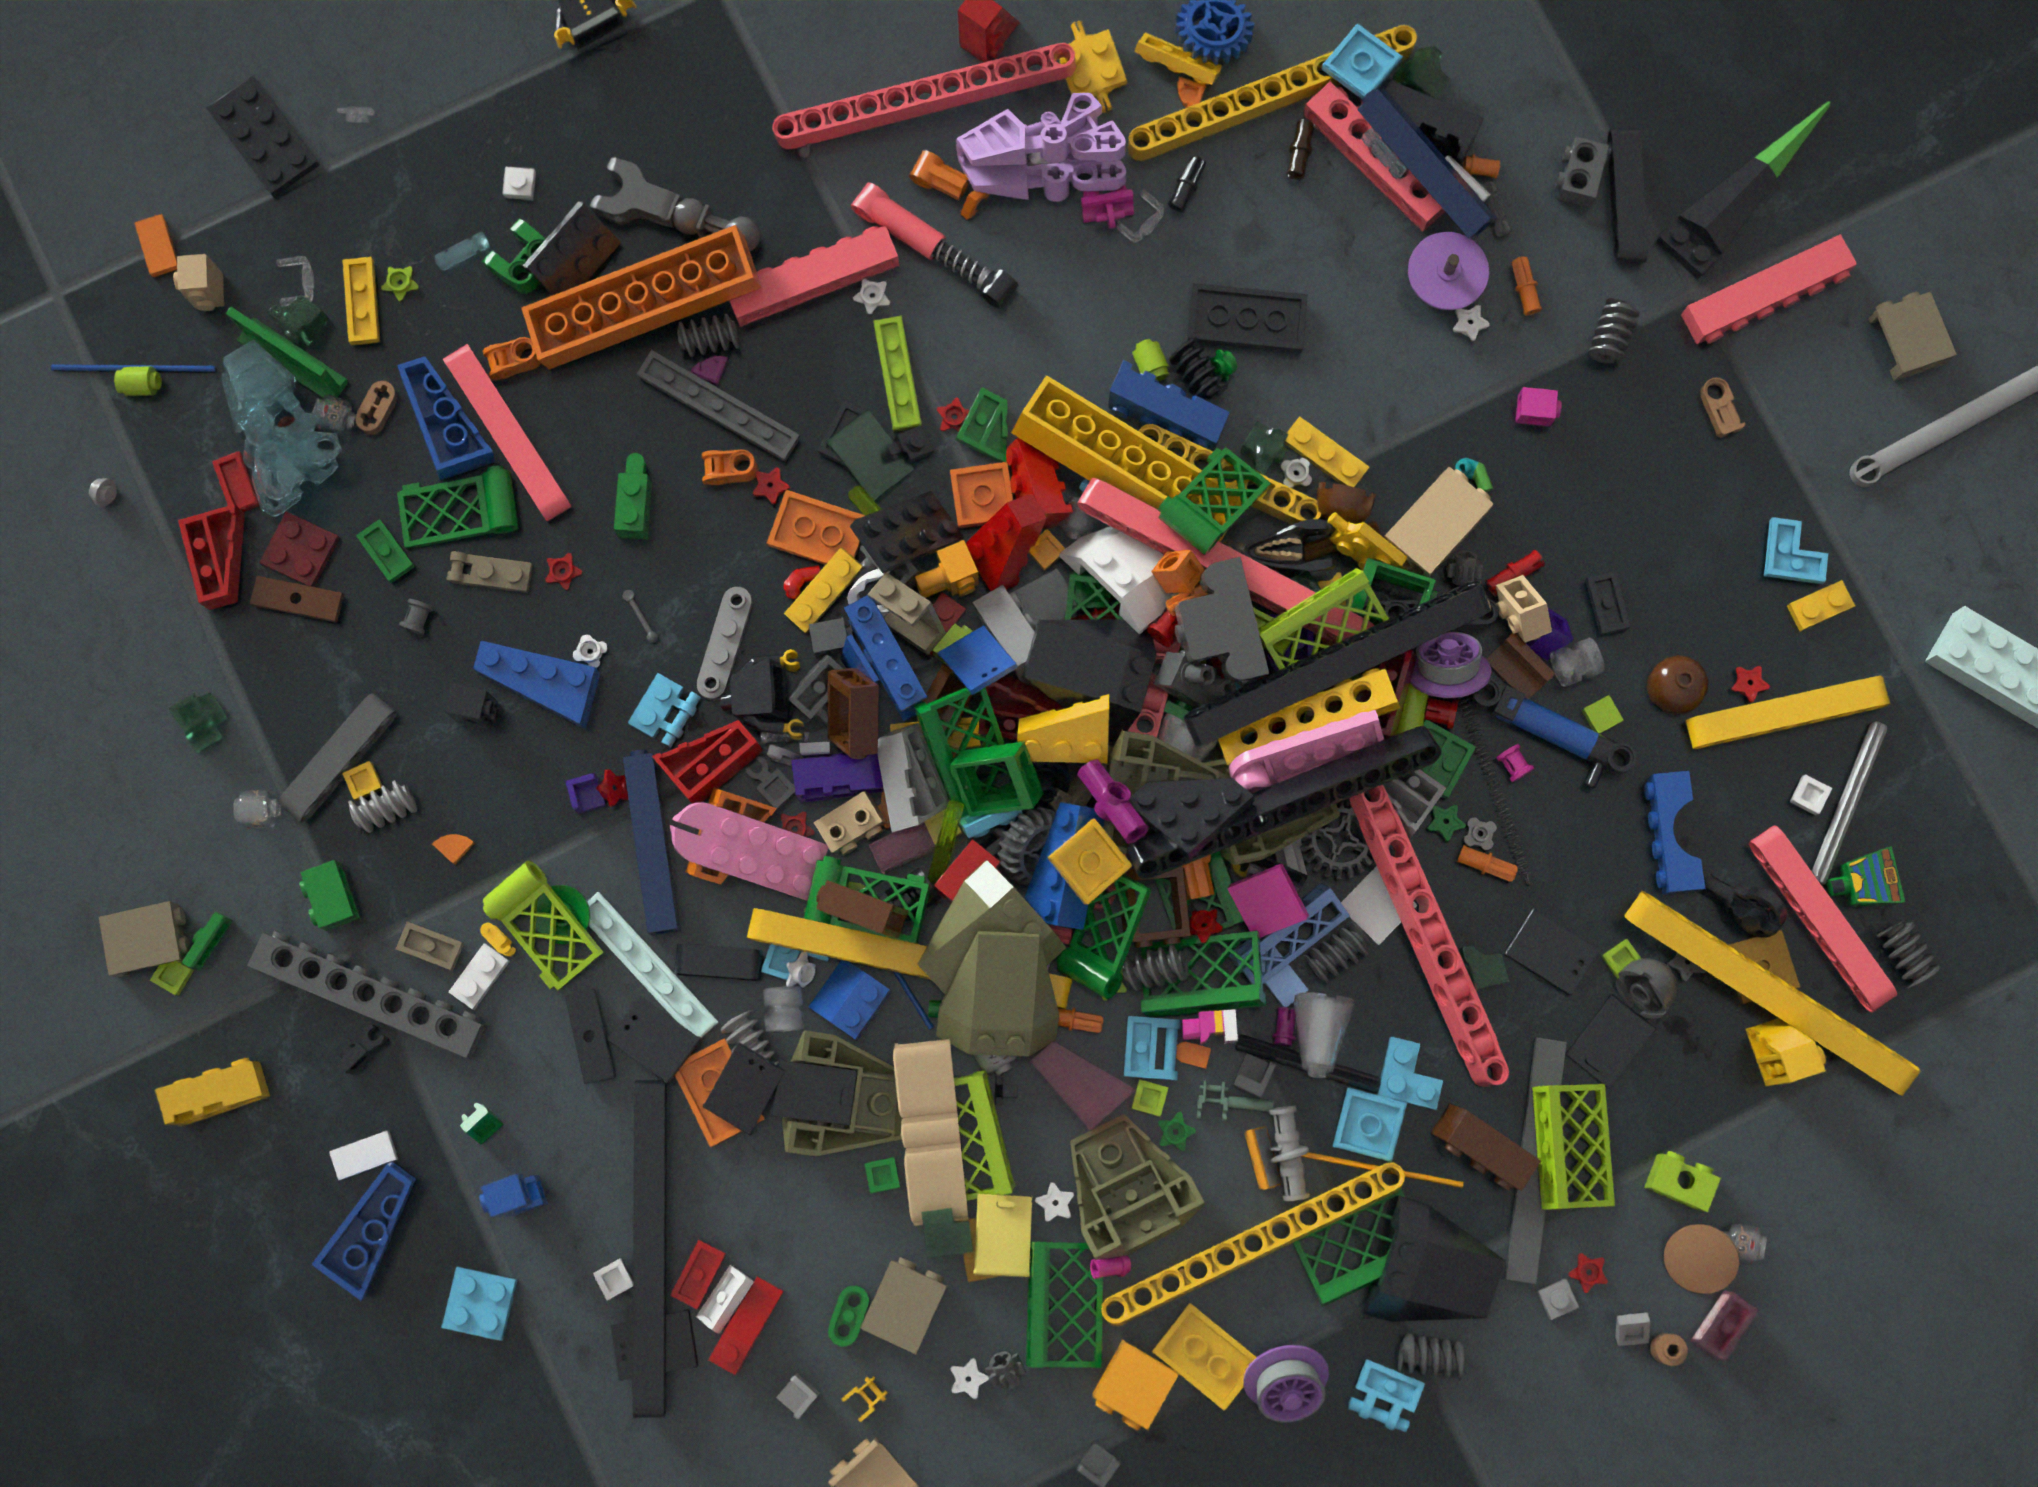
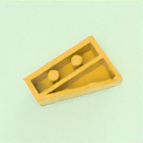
(1068, 734)
(1784, 1052)
(212, 1093)

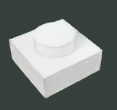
(519, 183)
(1810, 795)
(614, 1279)

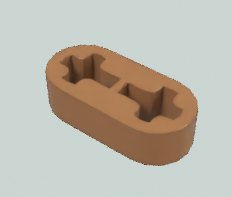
(371, 403)

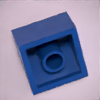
(850, 999)

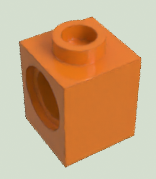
(1178, 571)

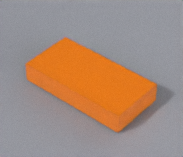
(157, 245)

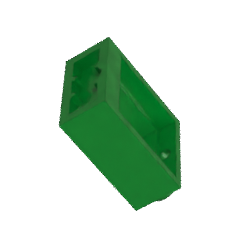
(1395, 576)
(1021, 772)

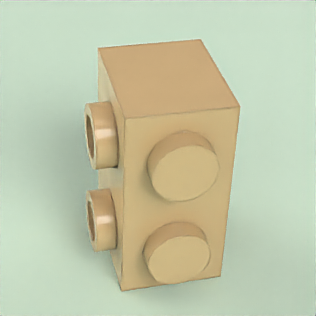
(199, 281)
(1523, 609)
(851, 823)

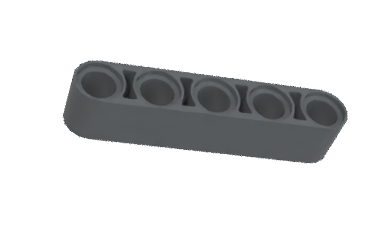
(337, 756)

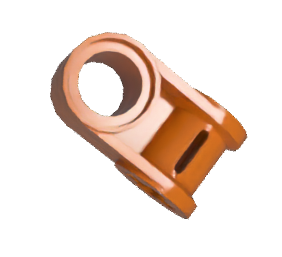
(506, 358)
(722, 467)

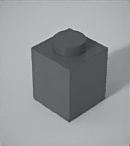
(829, 637)

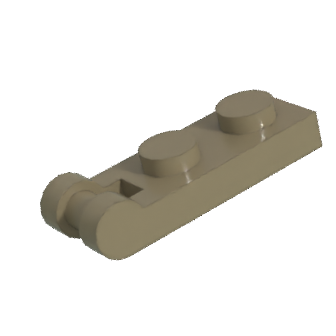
(490, 572)

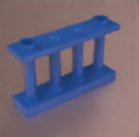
(887, 656)

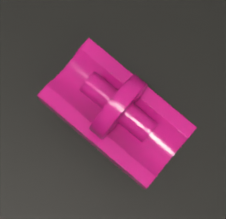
(1107, 206)

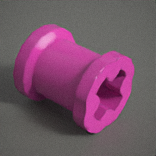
(1515, 763)

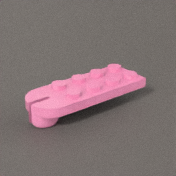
(1304, 751)
(748, 848)

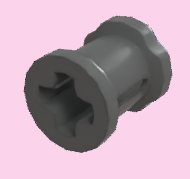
(416, 616)

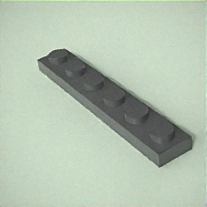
(718, 406)

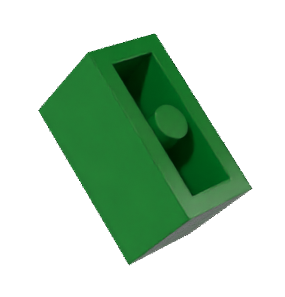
(329, 895)

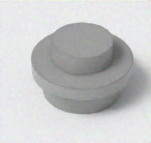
(102, 492)

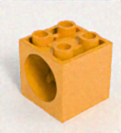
(1134, 1386)

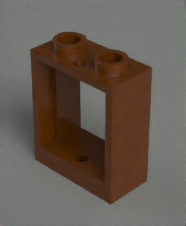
(853, 712)
(1179, 906)
(861, 909)

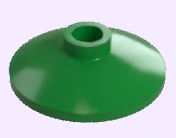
(575, 903)

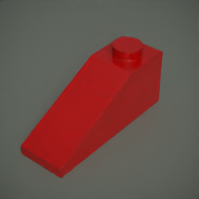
(746, 1326)

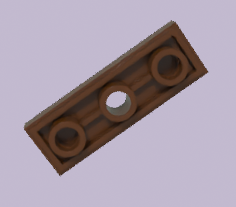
(281, 597)

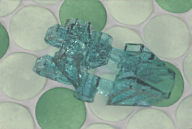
(256, 393)

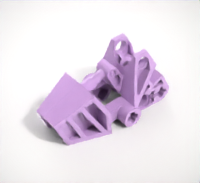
(997, 150)

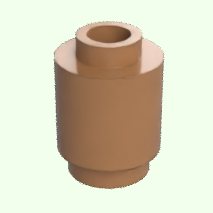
(1660, 1345)

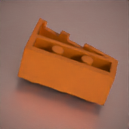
(736, 804)

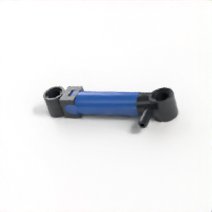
(1512, 707)

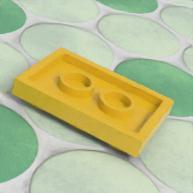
(1205, 1356)

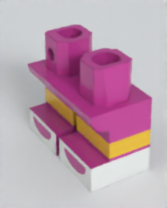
(1211, 1024)

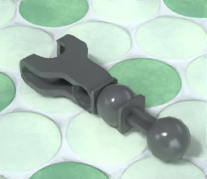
(663, 206)

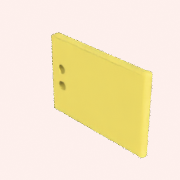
(1003, 1235)

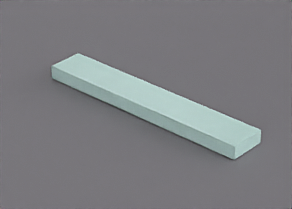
(649, 968)

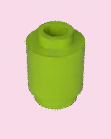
(1151, 358)
(137, 381)

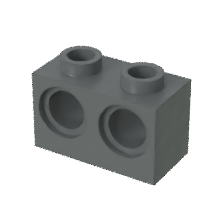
(1586, 174)

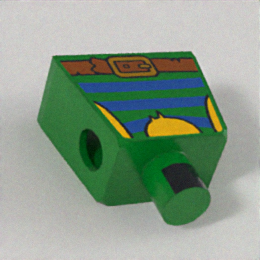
(1869, 880)

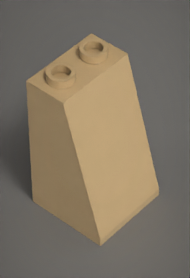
(1439, 522)

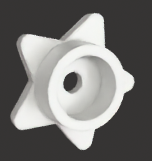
(869, 288)
(1467, 329)
(800, 971)
(1063, 1199)
(961, 1373)

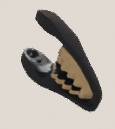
(1286, 547)

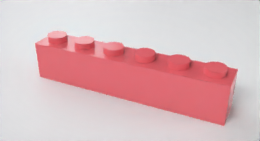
(817, 274)
(1769, 289)

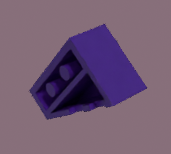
(835, 777)

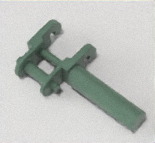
(1232, 1101)

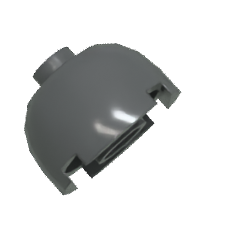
(1648, 986)

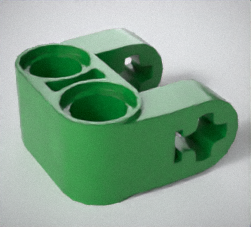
(509, 272)

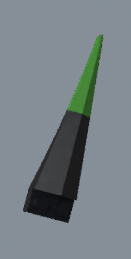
(1712, 222)

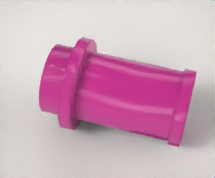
(1110, 1266)

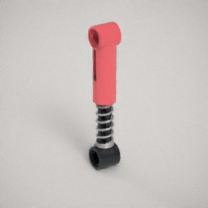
(877, 207)

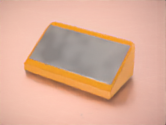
(1261, 1155)

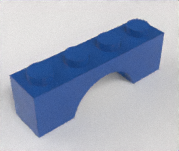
(1677, 869)
(513, 1196)

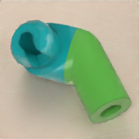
(1475, 471)

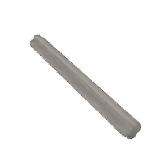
(1849, 801)

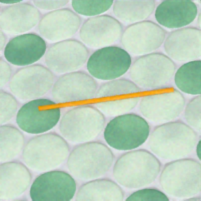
(1370, 1167)

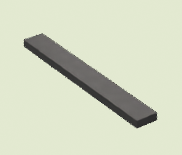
(1527, 1210)

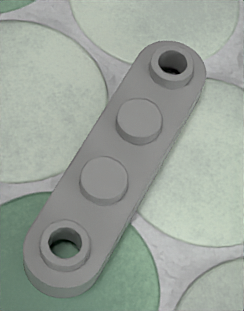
(724, 643)

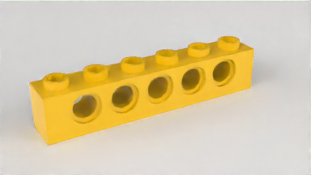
(1374, 680)

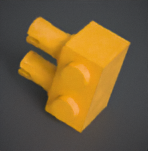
(955, 573)

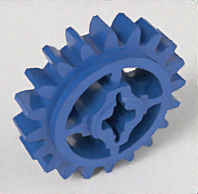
(1210, 34)

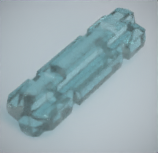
(1384, 153)
(462, 251)

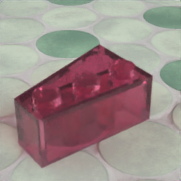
(1080, 1084)

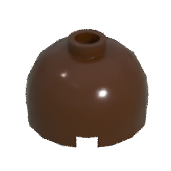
(1346, 501)
(1677, 685)

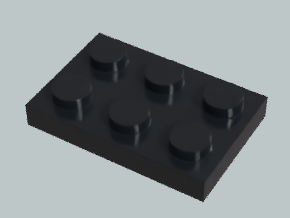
(572, 251)

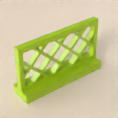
(1319, 605)
(991, 1136)
(1554, 1147)

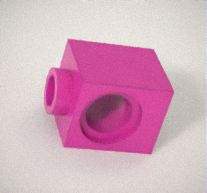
(1537, 406)

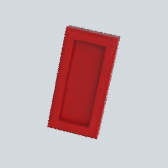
(236, 481)

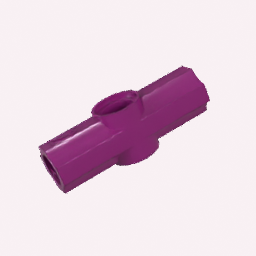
(1112, 801)

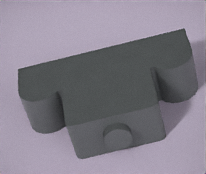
(1223, 623)

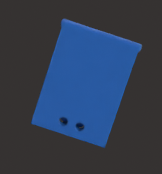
(854, 658)
(977, 660)

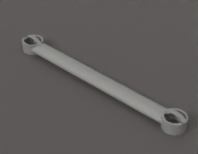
(1946, 427)

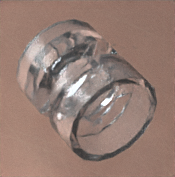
(1580, 660)
(784, 1009)

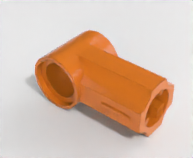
(934, 173)
(1198, 878)

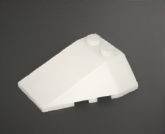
(1124, 570)

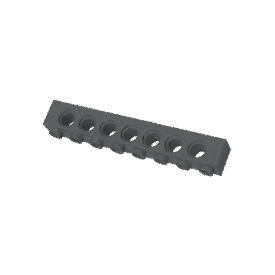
(268, 958)

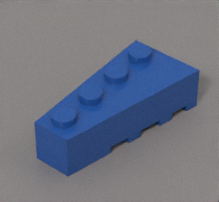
(1166, 406)
(447, 431)
(546, 681)
(1048, 890)
(363, 1237)

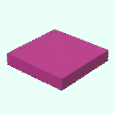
(1268, 901)

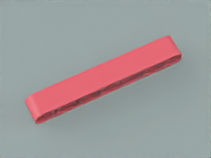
(507, 433)
(1823, 919)

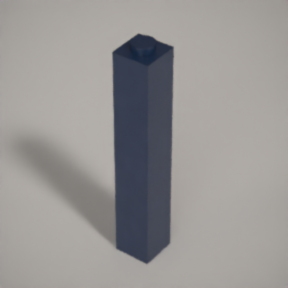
(1426, 163)
(651, 843)

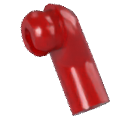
(798, 578)

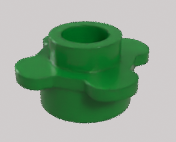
(1225, 364)

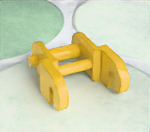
(497, 939)
(869, 1382)

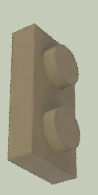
(429, 946)

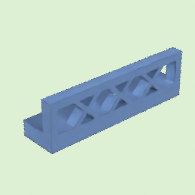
(1313, 902)

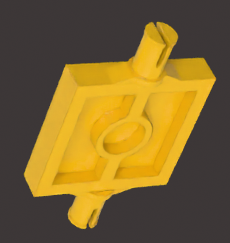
(1097, 65)
(1364, 542)

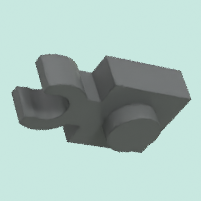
(774, 786)

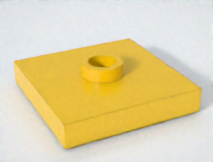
(1089, 861)

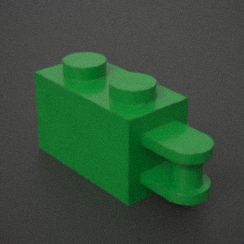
(633, 500)

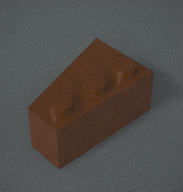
(1485, 1148)

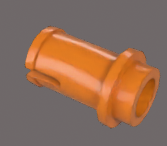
(1481, 166)

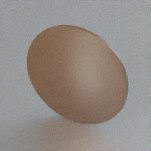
(1701, 1259)

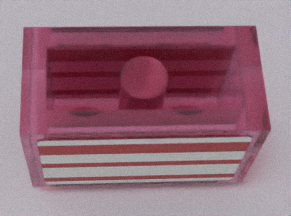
(902, 848)
(1724, 1325)

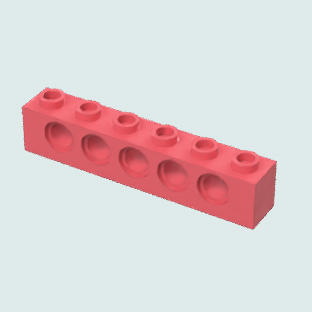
(1339, 132)

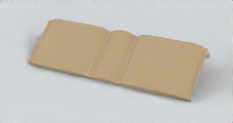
(930, 1128)

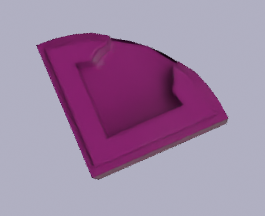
(711, 369)

